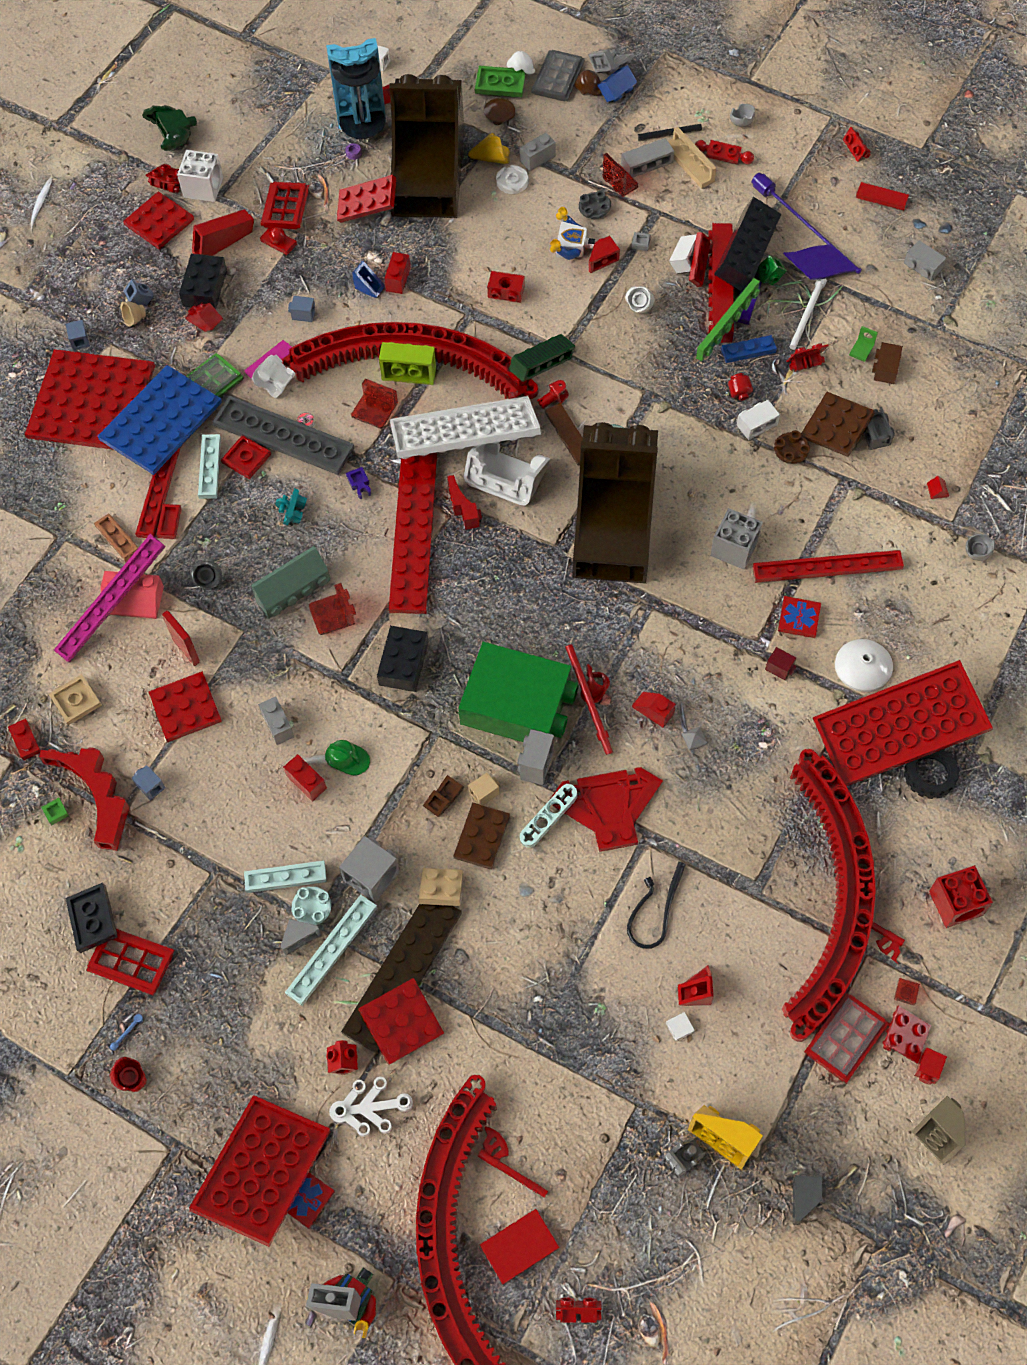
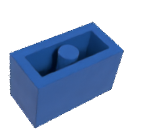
(617, 84)

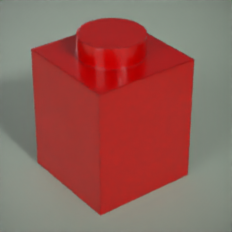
(930, 1066)

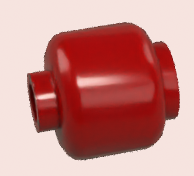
(740, 386)

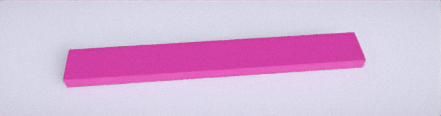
(109, 598)

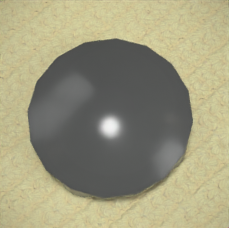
(594, 204)

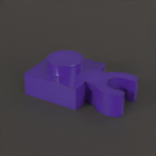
(358, 480)

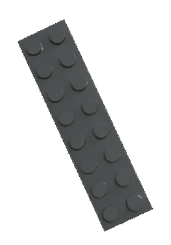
(283, 435)

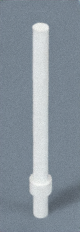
(819, 285)

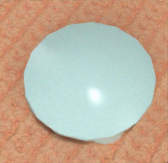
(311, 905)

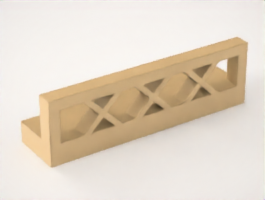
(692, 159)

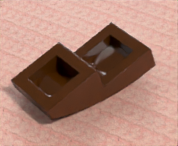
(444, 796)

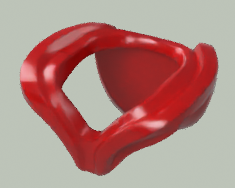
(597, 691)

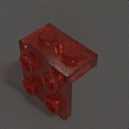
(333, 611)

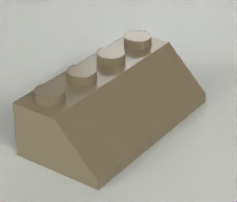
(943, 1130)

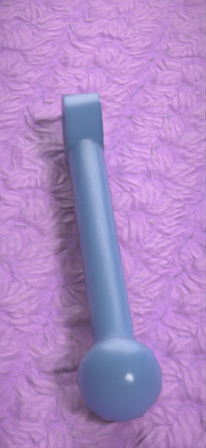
(137, 1019)

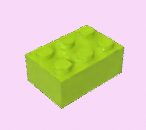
(407, 363)

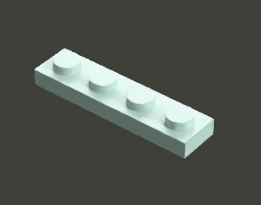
(209, 466)
(285, 876)

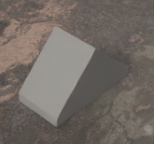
(297, 935)

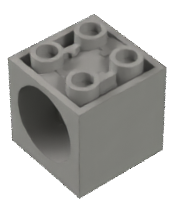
(736, 538)
(369, 868)

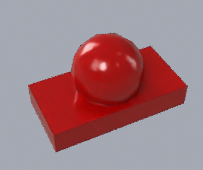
(278, 240)

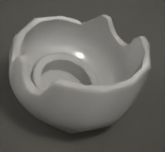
(743, 115)
(980, 547)

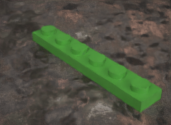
(725, 323)

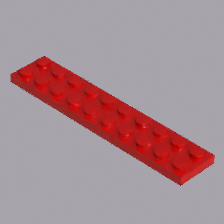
(413, 535)

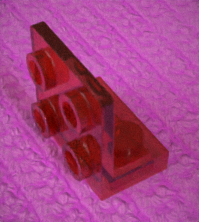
(617, 176)
(375, 404)

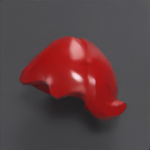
(127, 1075)

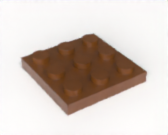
(837, 424)

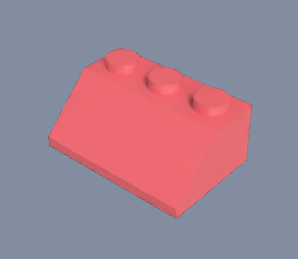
(141, 600)

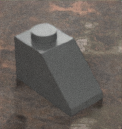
(806, 1195)

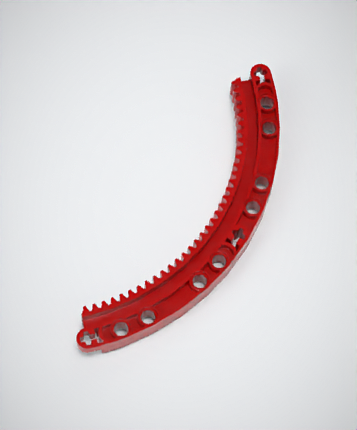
(449, 346)
(840, 957)
(443, 1172)

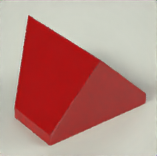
(697, 989)

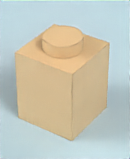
(484, 789)

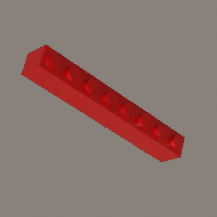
(720, 291)

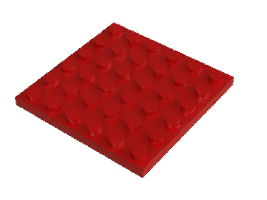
(84, 396)

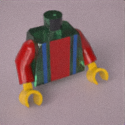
(367, 1306)

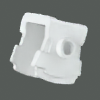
(272, 375)

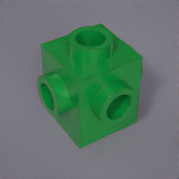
(771, 270)

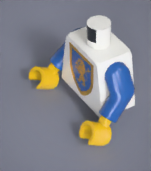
(571, 238)

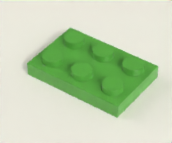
(500, 81)

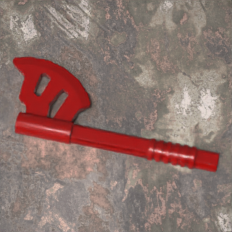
(887, 936)
(495, 1161)

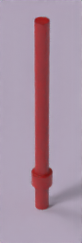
(602, 734)

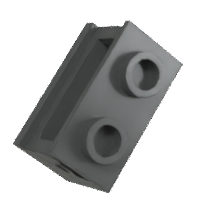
(878, 432)

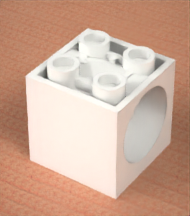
(200, 175)

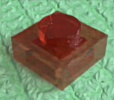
(906, 991)

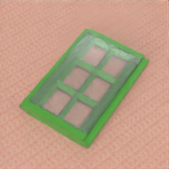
(216, 375)

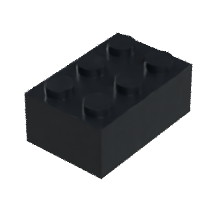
(203, 280)
(402, 658)

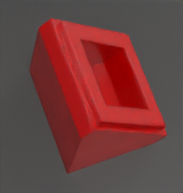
(937, 488)

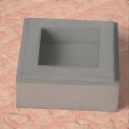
(641, 241)

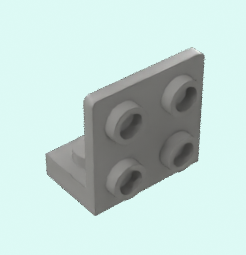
(604, 61)

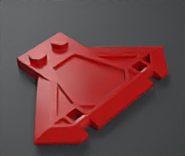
(611, 805)

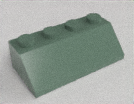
(291, 582)

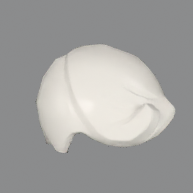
(521, 60)
(640, 299)

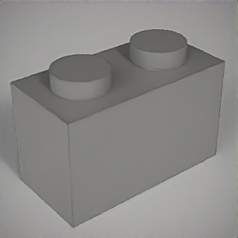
(537, 151)
(925, 260)
(276, 720)

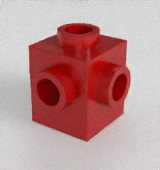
(342, 1058)

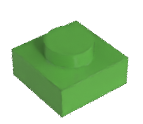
(55, 811)

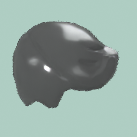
(206, 575)

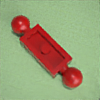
(725, 152)

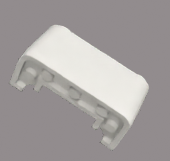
(504, 475)

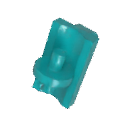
(295, 501)

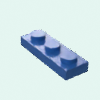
(748, 349)

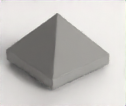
(694, 738)

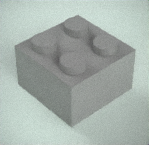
(536, 757)

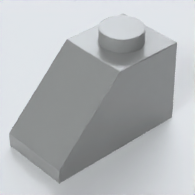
(334, 1301)

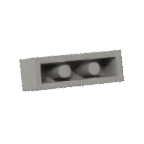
(647, 157)

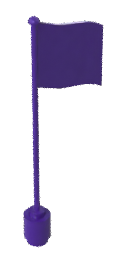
(815, 261)

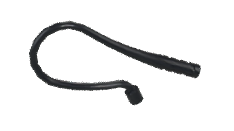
(672, 889)

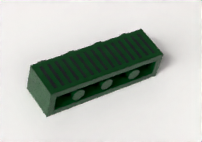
(541, 357)

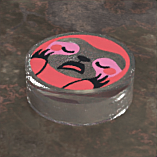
(307, 419)

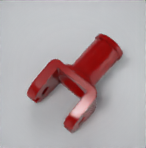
(554, 394)

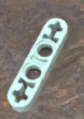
(551, 817)

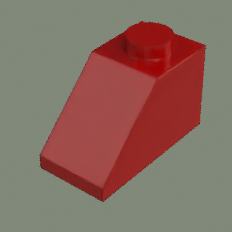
(603, 254)
(655, 707)

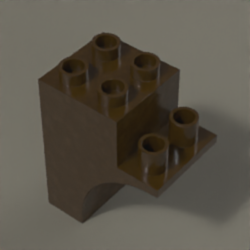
(426, 145)
(615, 503)

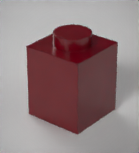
(781, 663)

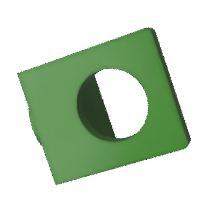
(863, 344)

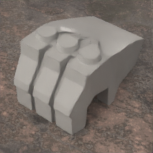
(684, 1156)

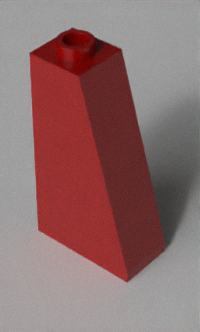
(221, 232)

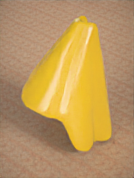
(490, 150)

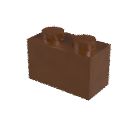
(887, 363)

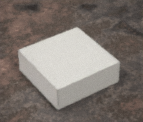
(680, 1026)

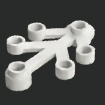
(368, 1107)

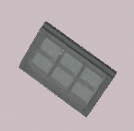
(558, 75)

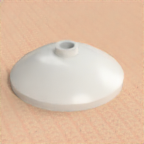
(863, 674)

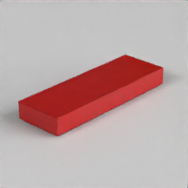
(882, 196)
(699, 259)

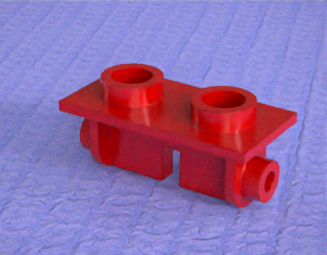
(856, 145)
(570, 1307)

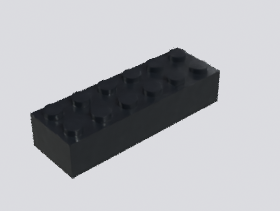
(748, 244)

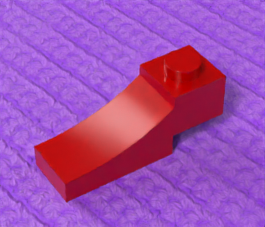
(463, 506)

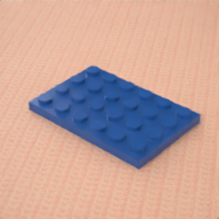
(160, 419)

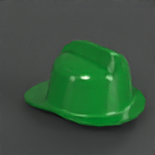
(347, 757)

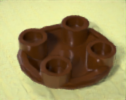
(499, 110)
(791, 447)

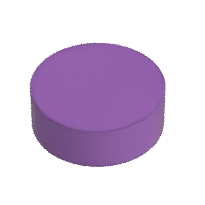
(353, 151)

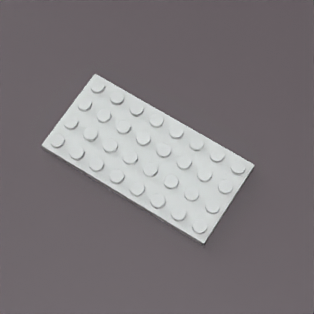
(464, 427)

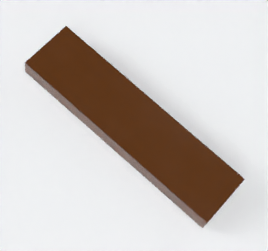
(566, 430)

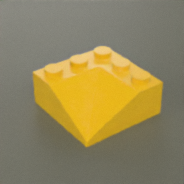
(728, 1137)

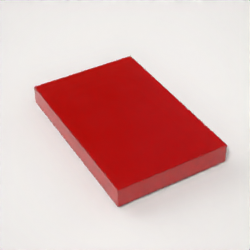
(181, 637)
(519, 1246)

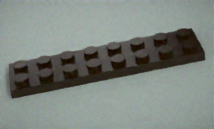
(407, 960)

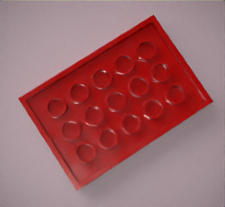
(260, 1170)

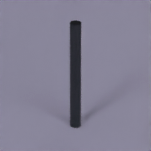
(667, 132)

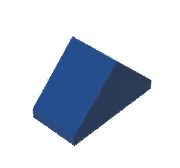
(367, 281)

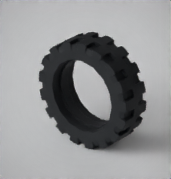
(933, 790)

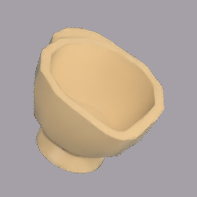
(132, 313)

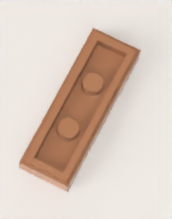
(116, 537)

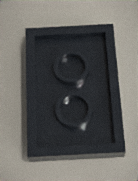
(91, 917)

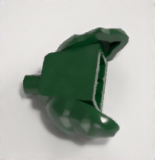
(172, 125)

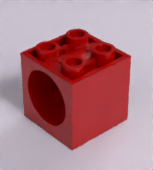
(960, 896)

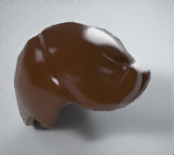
(588, 82)

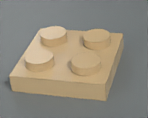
(75, 699)
(441, 887)

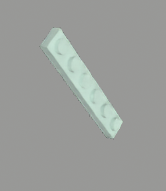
(331, 950)

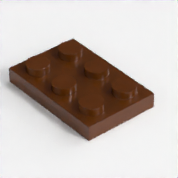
(481, 836)

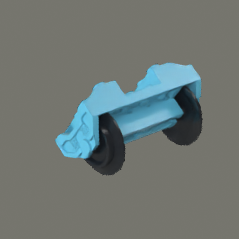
(357, 89)

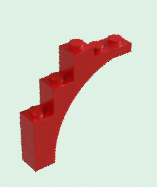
(111, 809)

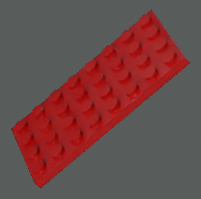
(902, 723)

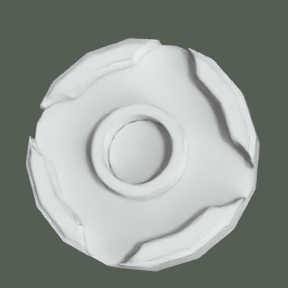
(512, 179)

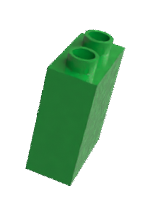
(516, 693)

